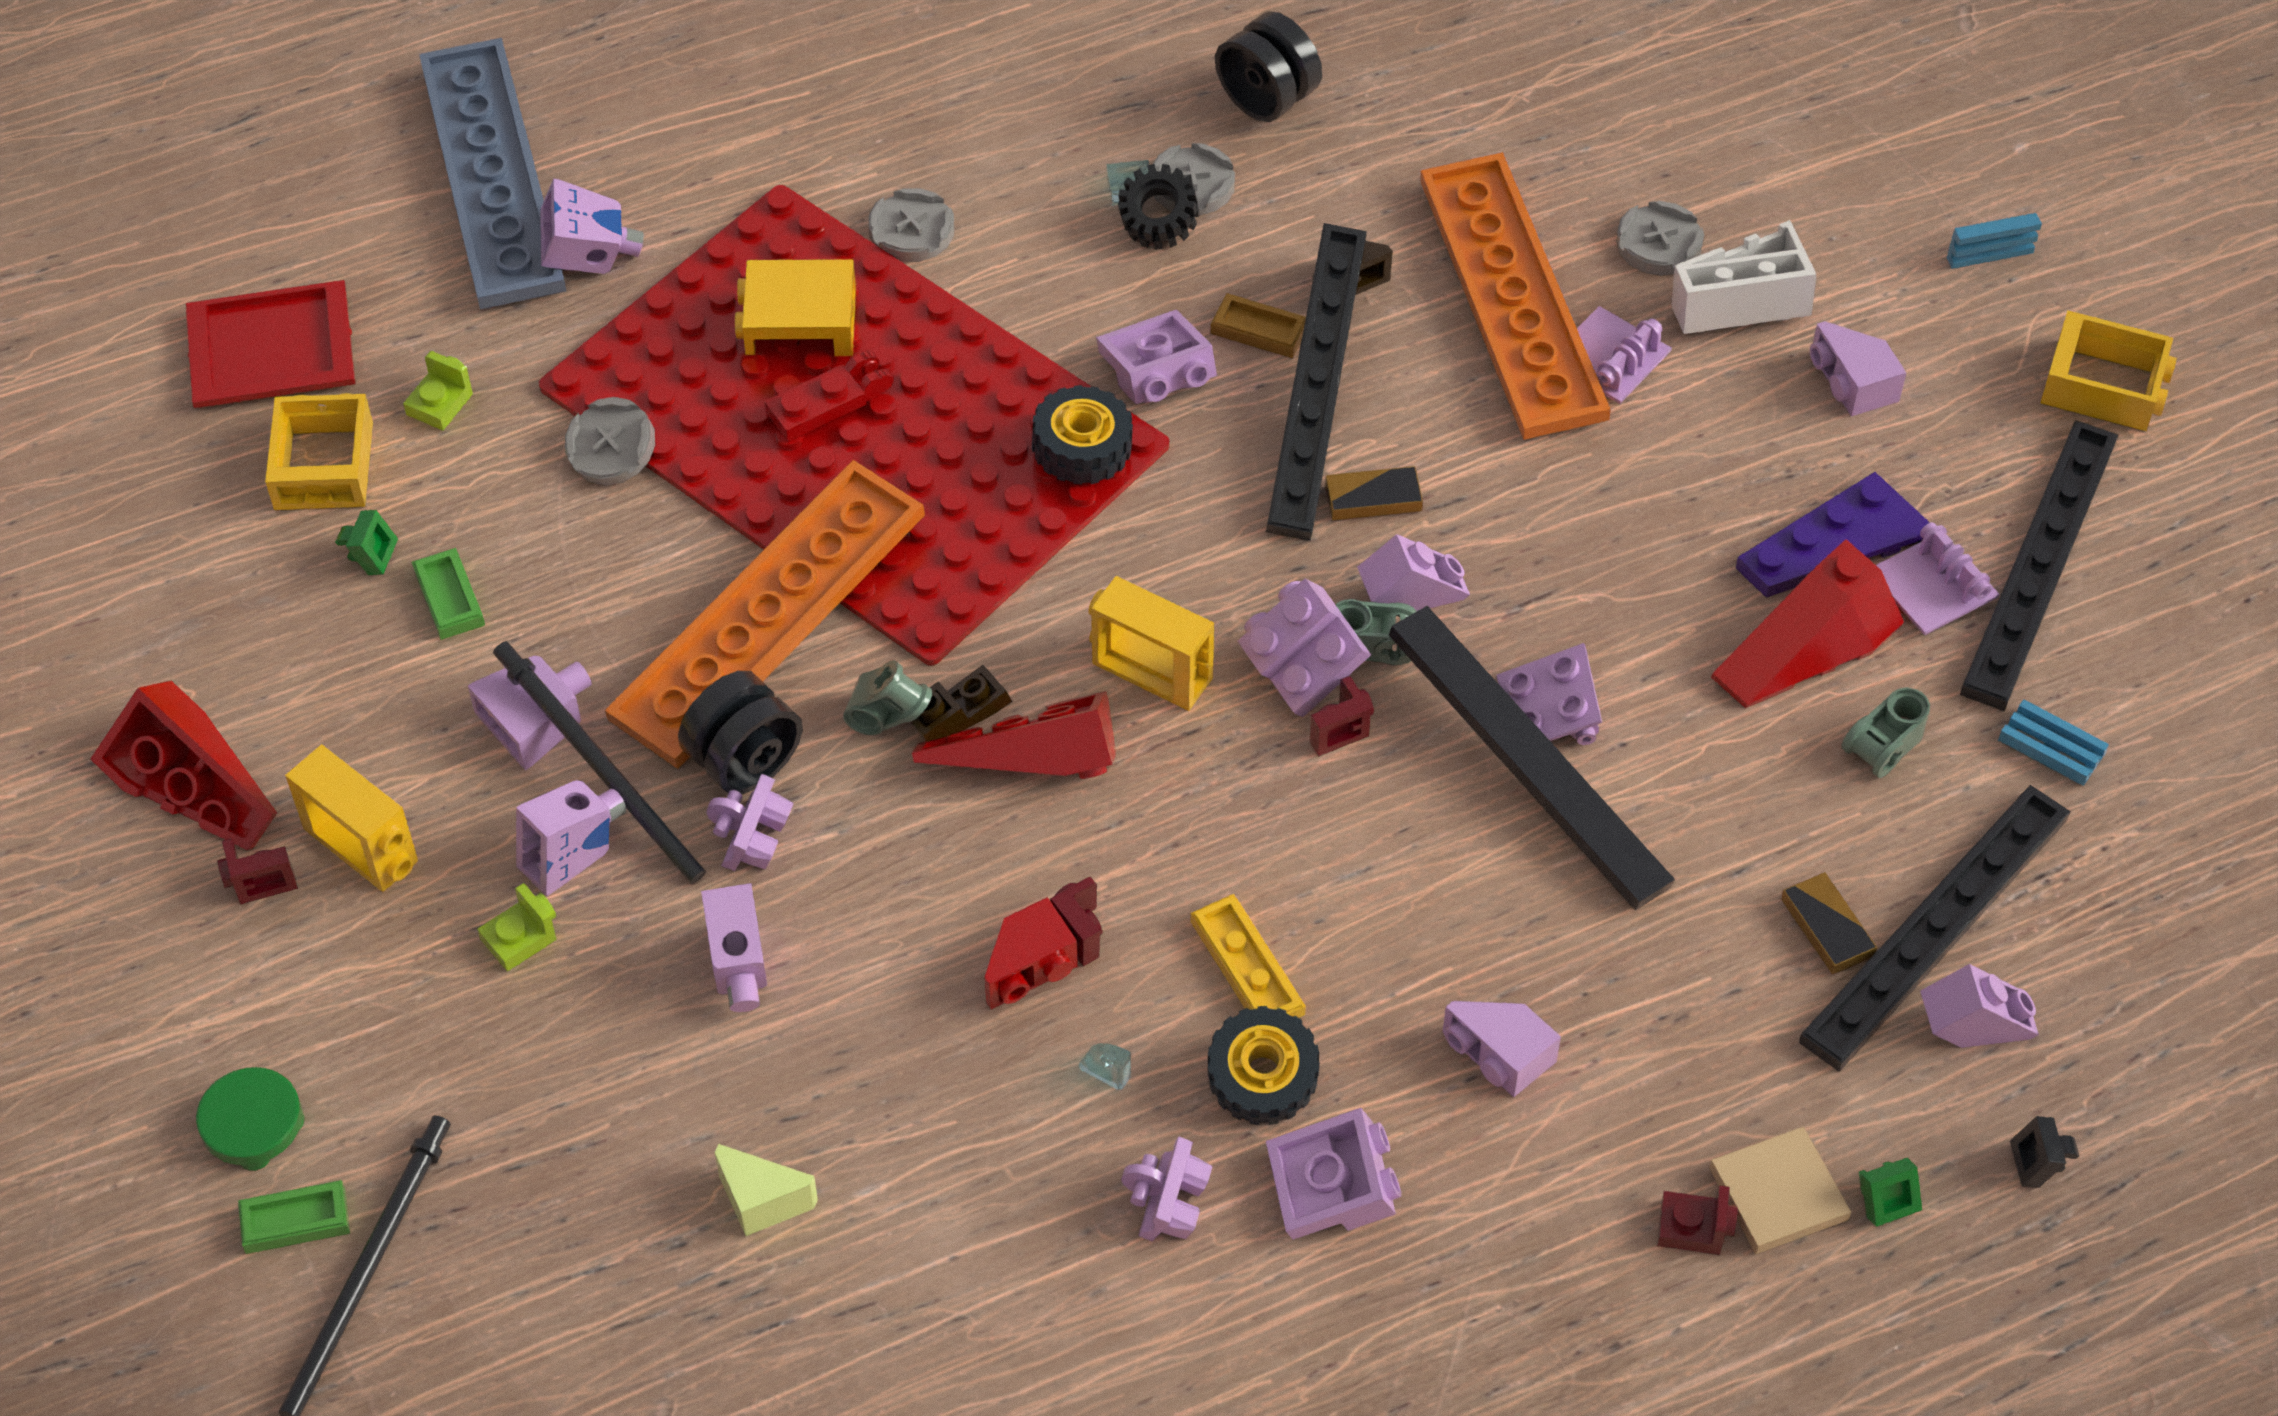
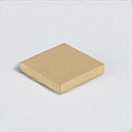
(1780, 1190)

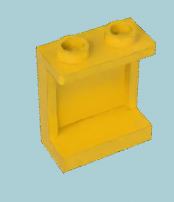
(797, 302)

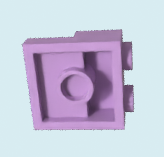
(1158, 357)
(1303, 645)
(1333, 1174)

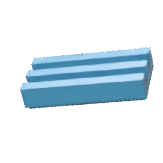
(1993, 240)
(2056, 737)

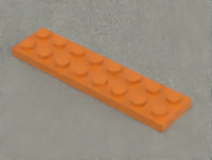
(1514, 296)
(770, 604)

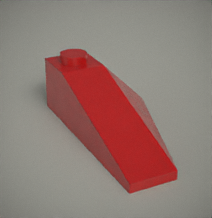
(1827, 620)
(1062, 741)
(180, 760)

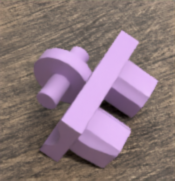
(761, 807)
(1175, 1172)

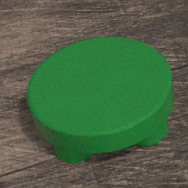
(249, 1117)

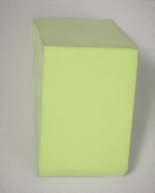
(763, 1190)

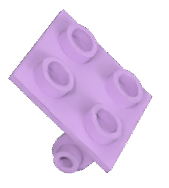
(1621, 351)
(1936, 580)
(1557, 694)

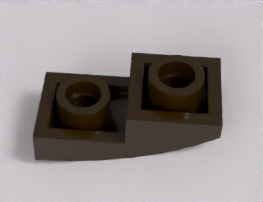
(962, 705)

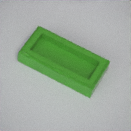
(448, 593)
(293, 1217)

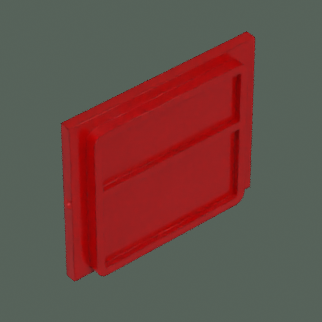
(269, 344)

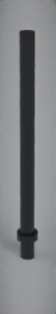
(522, 673)
(424, 1152)

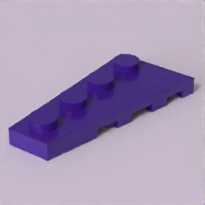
(1865, 514)

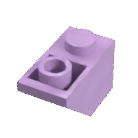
(1858, 366)
(1412, 575)
(1978, 1009)
(1503, 1039)

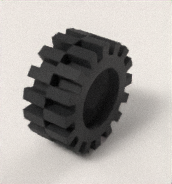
(1151, 185)

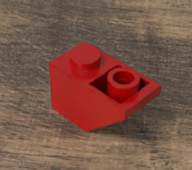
(1029, 951)

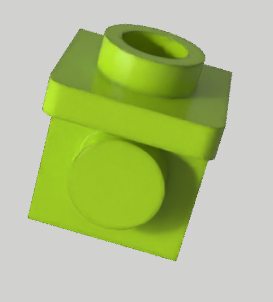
(440, 392)
(520, 929)

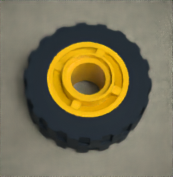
(1082, 434)
(1271, 1036)

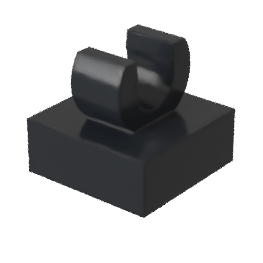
(2041, 1151)

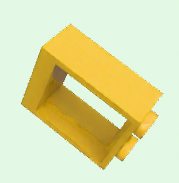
(2115, 344)
(318, 485)
(1151, 642)
(352, 818)

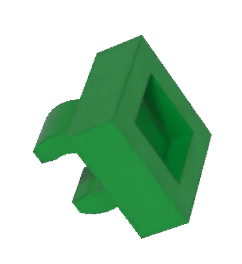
(369, 542)
(1891, 1191)

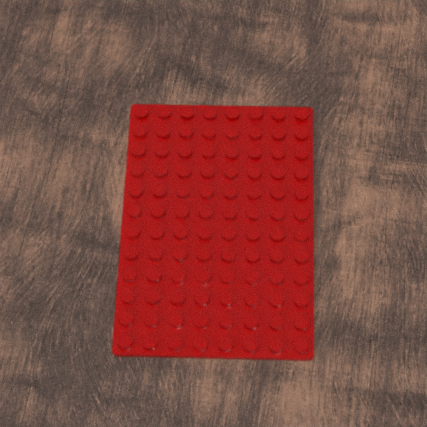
(943, 433)

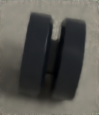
(1268, 66)
(739, 731)

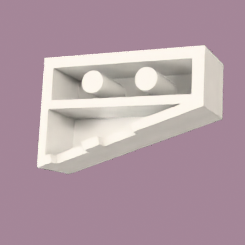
(1746, 285)

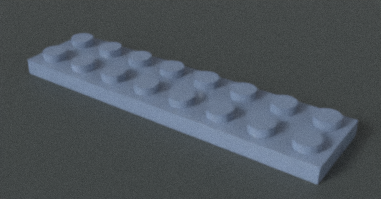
(490, 171)

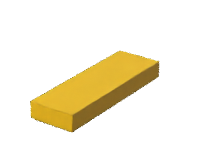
(1245, 957)

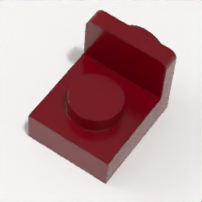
(1342, 722)
(256, 875)
(1075, 906)
(1696, 1221)

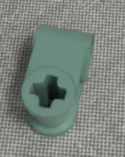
(1372, 625)
(885, 700)
(1885, 737)

